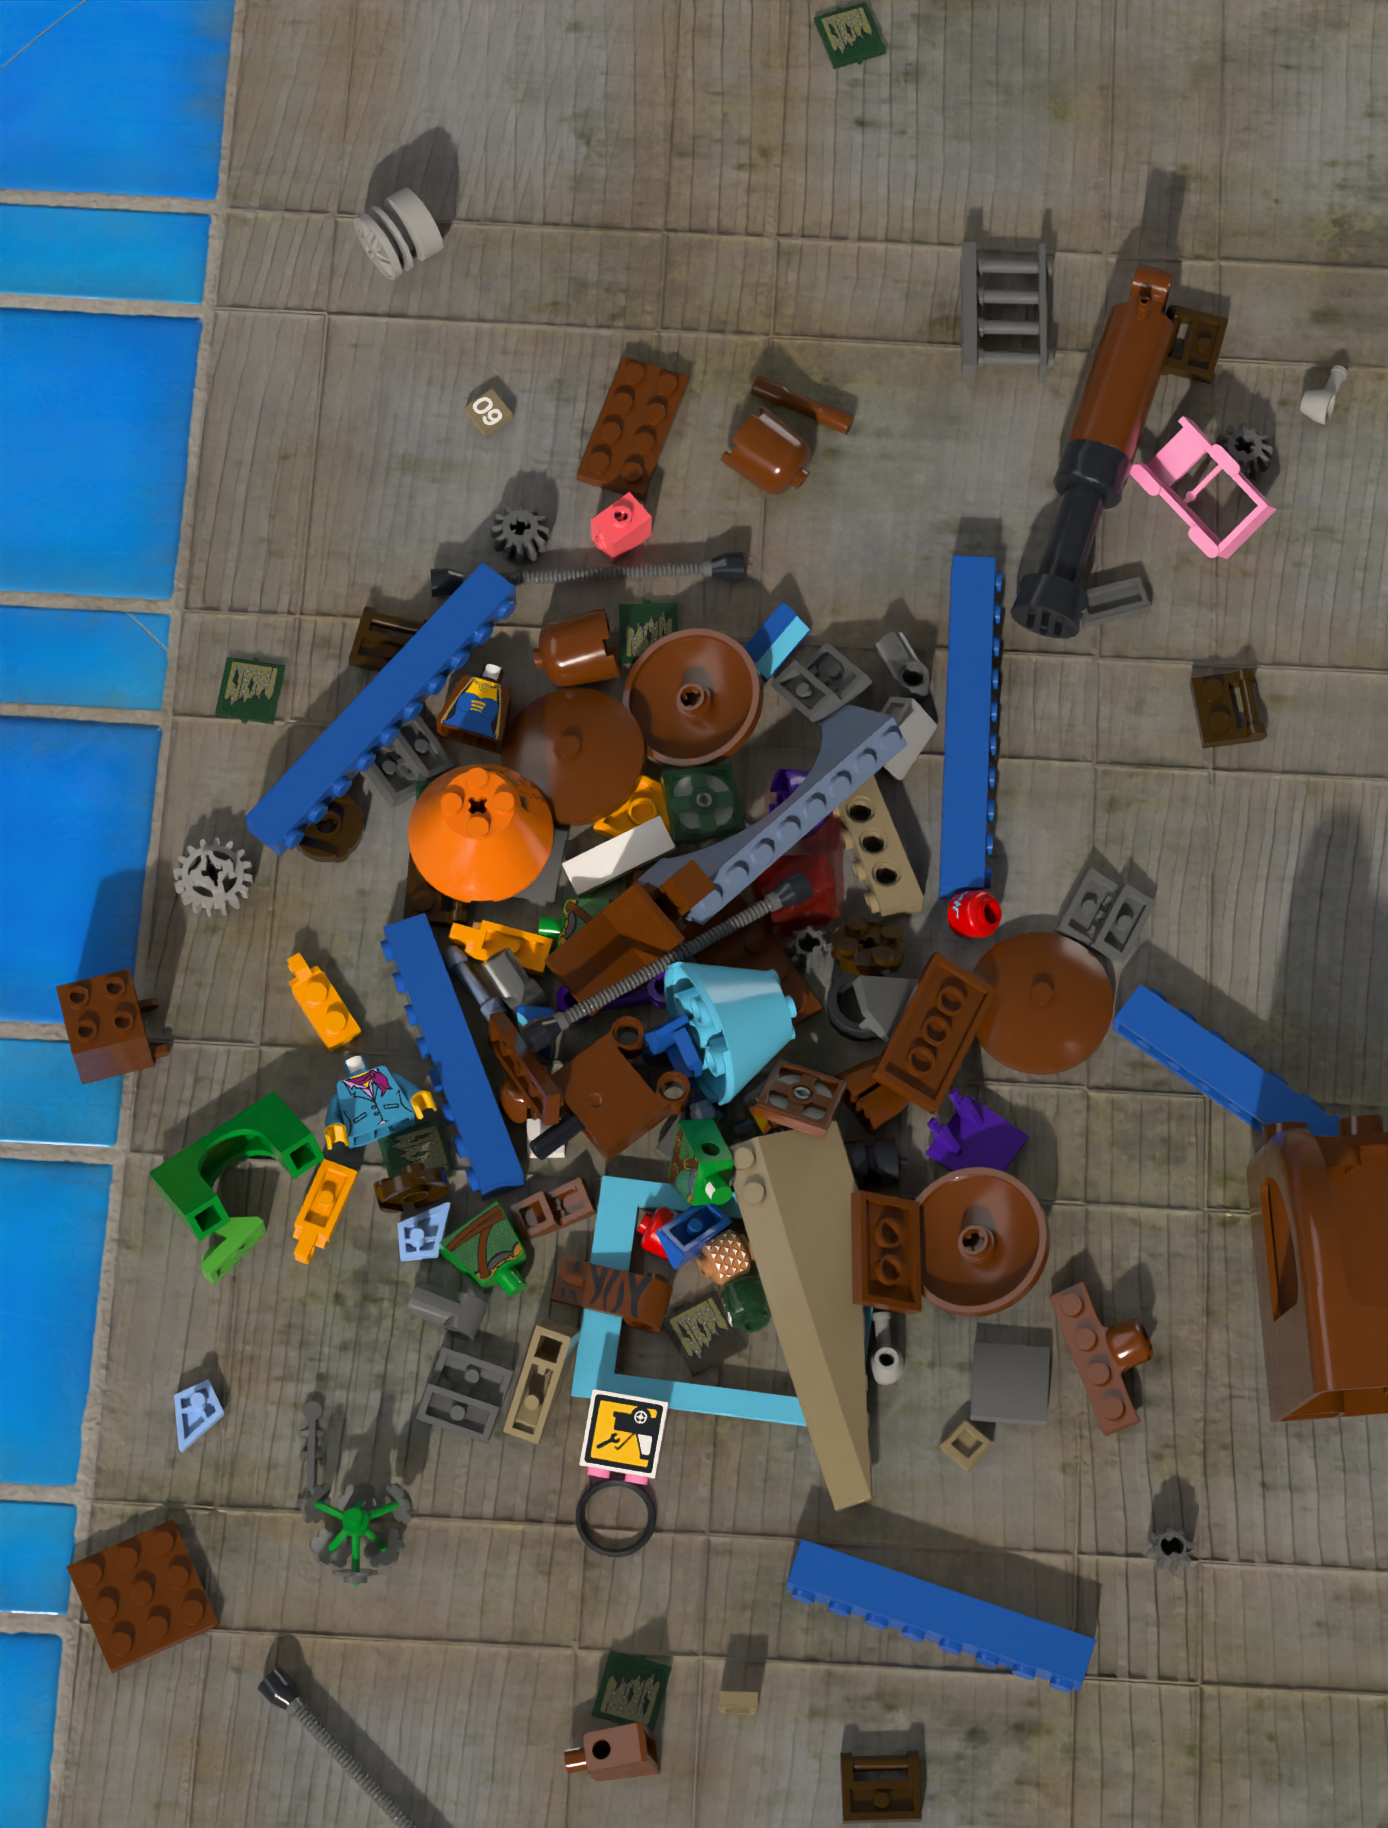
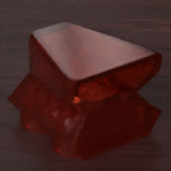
(814, 911)

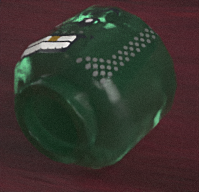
(746, 1304)

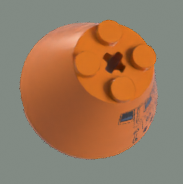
(480, 833)

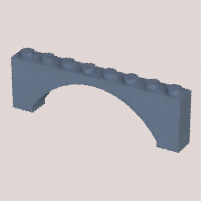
(852, 751)

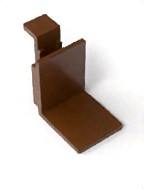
(628, 933)

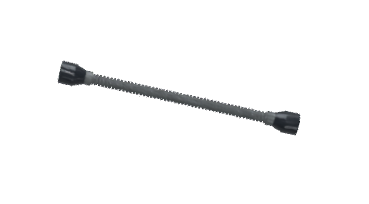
(725, 567)
(544, 1030)
(281, 1692)

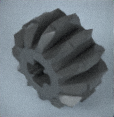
(1247, 449)
(520, 546)

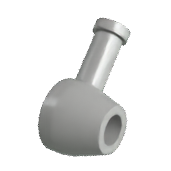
(1321, 402)
(877, 1372)

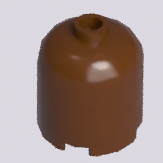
(769, 453)
(576, 650)

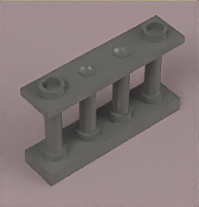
(974, 326)

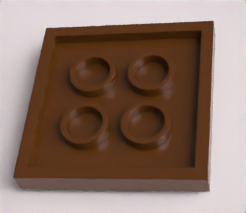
(142, 1596)

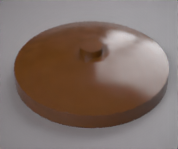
(694, 697)
(578, 753)
(1047, 1005)
(980, 1241)

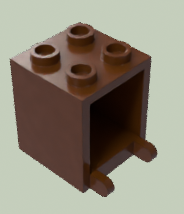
(107, 1026)

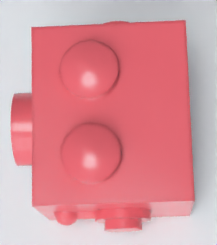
(621, 527)

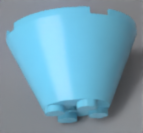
(734, 1021)

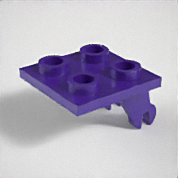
(974, 1137)

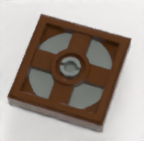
(800, 1098)

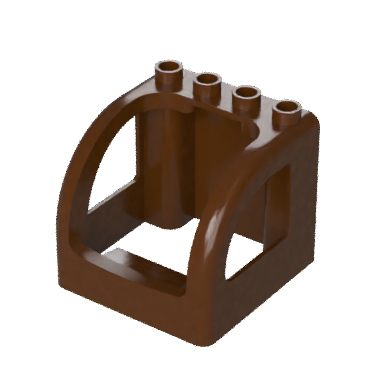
(1322, 1267)

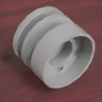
(398, 233)

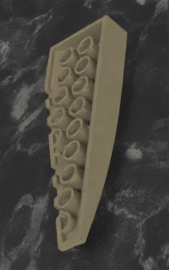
(799, 1228)

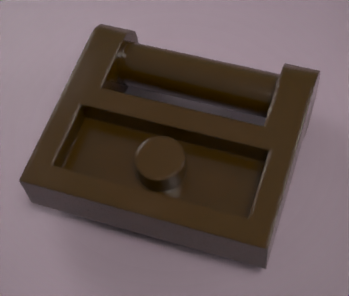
(1201, 347)
(375, 649)
(1216, 712)
(424, 898)
(884, 1799)

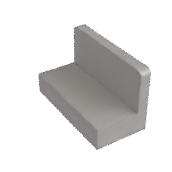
(916, 728)

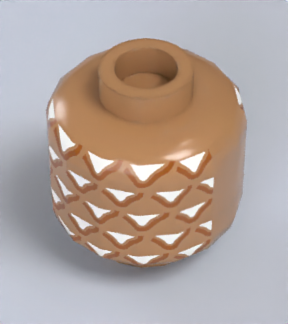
(725, 1257)

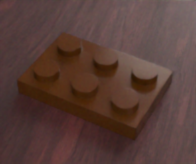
(886, 1252)

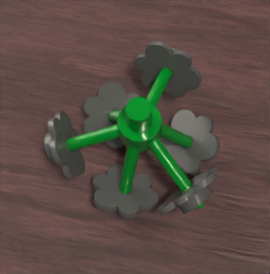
(357, 1511)

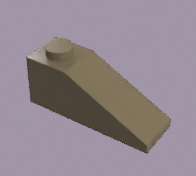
(541, 1379)

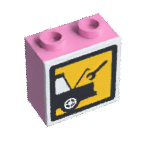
(624, 1436)

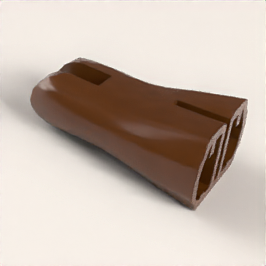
(869, 1099)

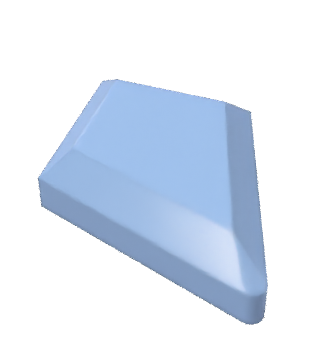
(422, 1233)
(195, 1413)

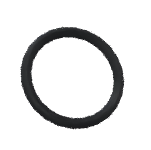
(615, 1552)

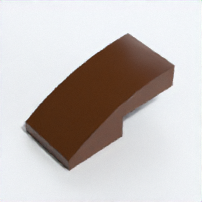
(553, 1210)

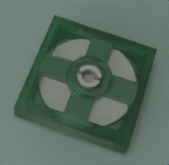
(702, 802)

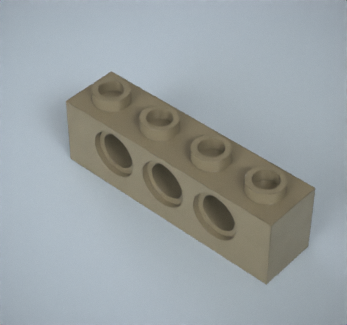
(889, 900)

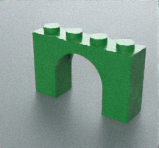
(261, 1129)

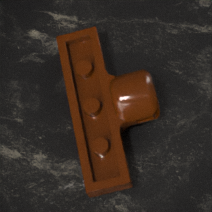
(527, 1079)
(1102, 1355)

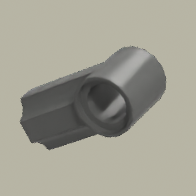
(903, 666)
(513, 982)
(456, 1313)

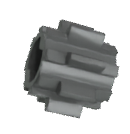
(806, 938)
(1170, 1537)

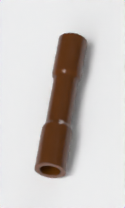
(783, 396)

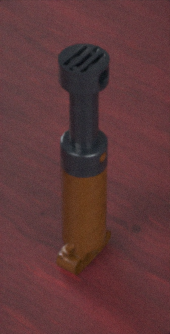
(1099, 450)

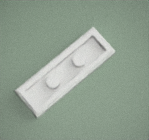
(619, 856)

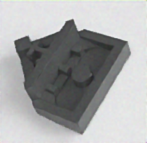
(882, 1002)

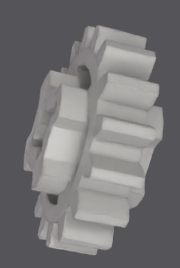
(197, 881)

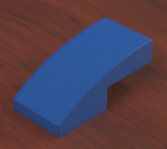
(661, 1036)
(685, 1057)

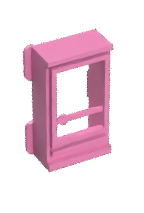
(1172, 464)

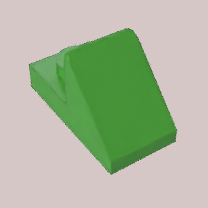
(236, 1239)

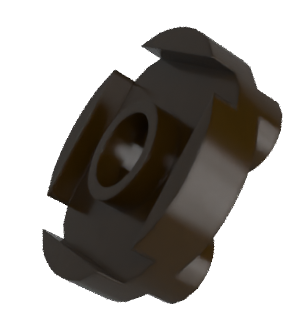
(336, 844)
(884, 942)
(413, 1186)

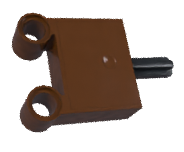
(609, 1096)

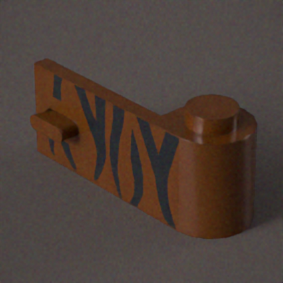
(634, 1297)

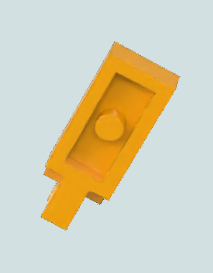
(488, 938)
(321, 1004)
(322, 1208)

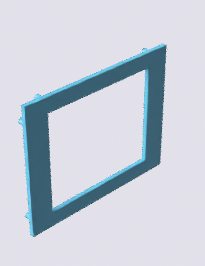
(601, 1331)

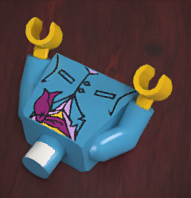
(372, 1105)

